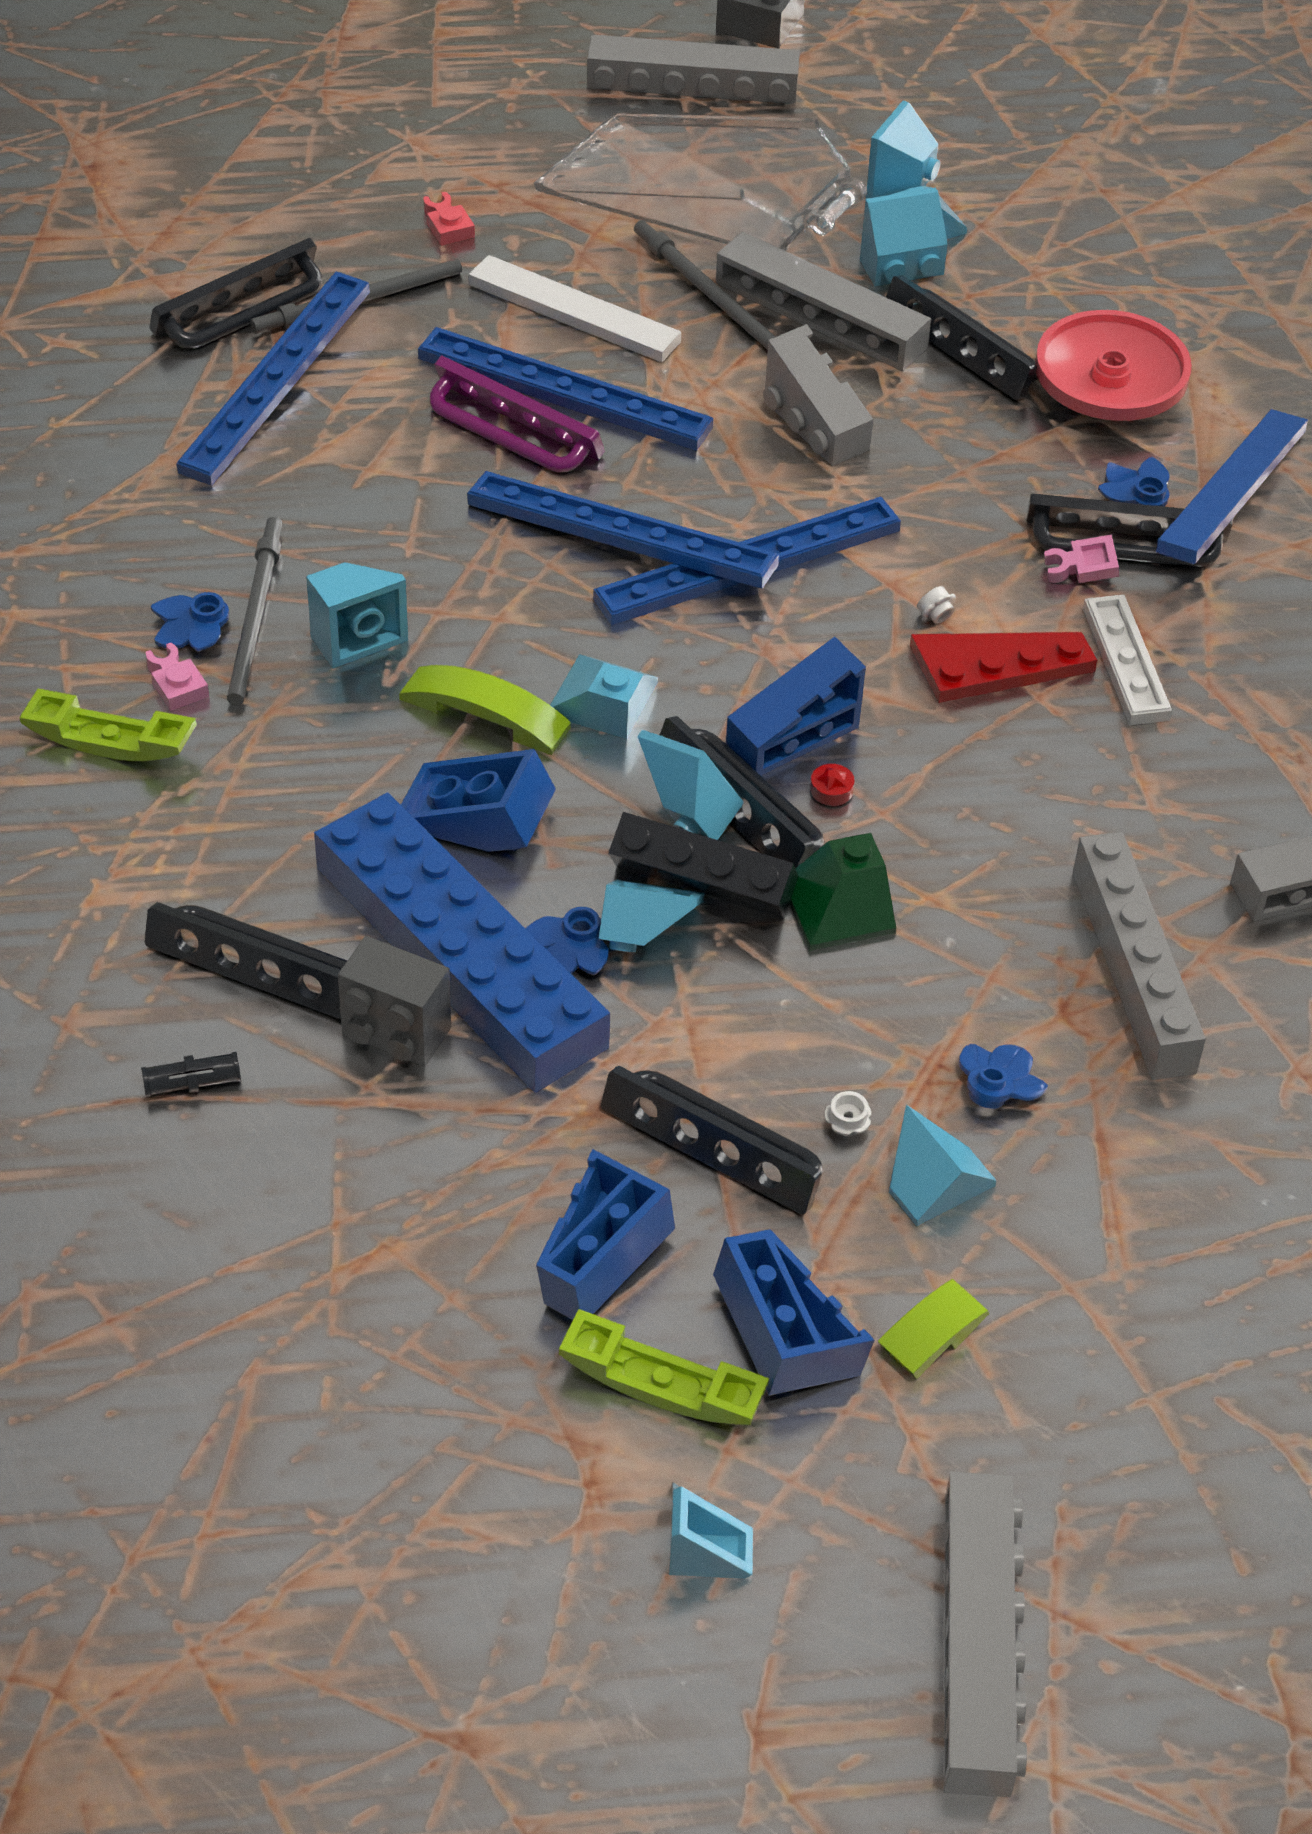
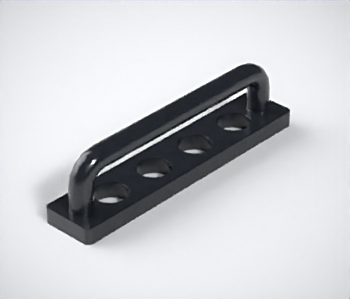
(233, 287)
(1019, 368)
(1127, 518)
(768, 807)
(252, 946)
(715, 1122)

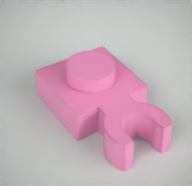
(1089, 559)
(176, 681)

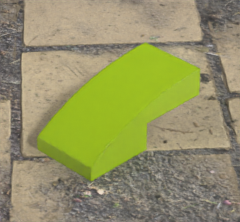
(932, 1326)

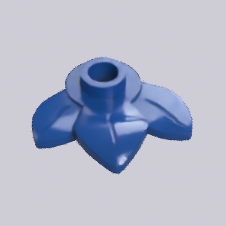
(1143, 486)
(191, 620)
(573, 939)
(999, 1075)

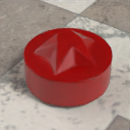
(832, 784)

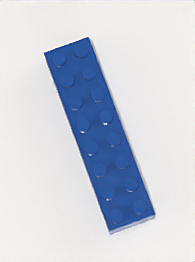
(434, 908)

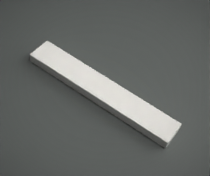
(575, 308)

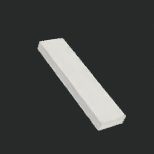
(1127, 660)

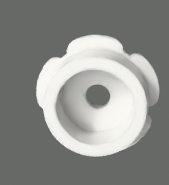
(936, 605)
(852, 1105)

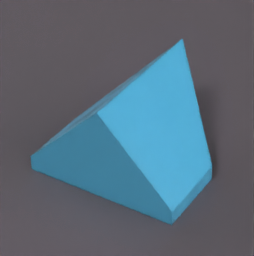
(934, 1170)
(707, 1539)

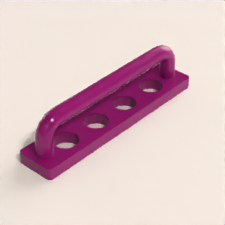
(504, 400)

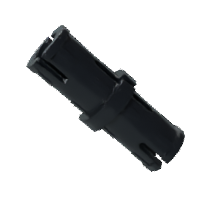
(224, 1068)

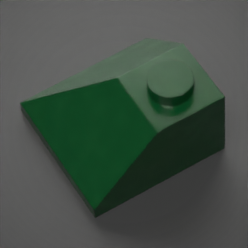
(843, 894)

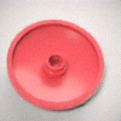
(1113, 365)

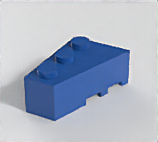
(800, 709)
(603, 1237)
(784, 1318)

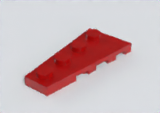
(994, 662)

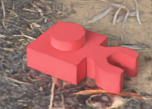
(448, 222)

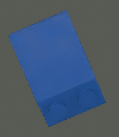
(482, 799)

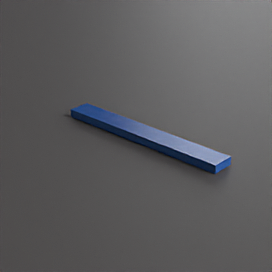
(272, 379)
(571, 389)
(1231, 487)
(624, 529)
(793, 543)

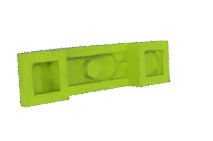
(490, 698)
(104, 734)
(659, 1377)

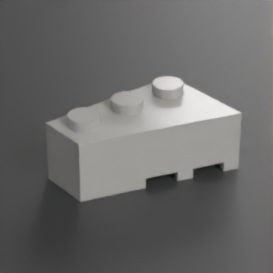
(813, 400)

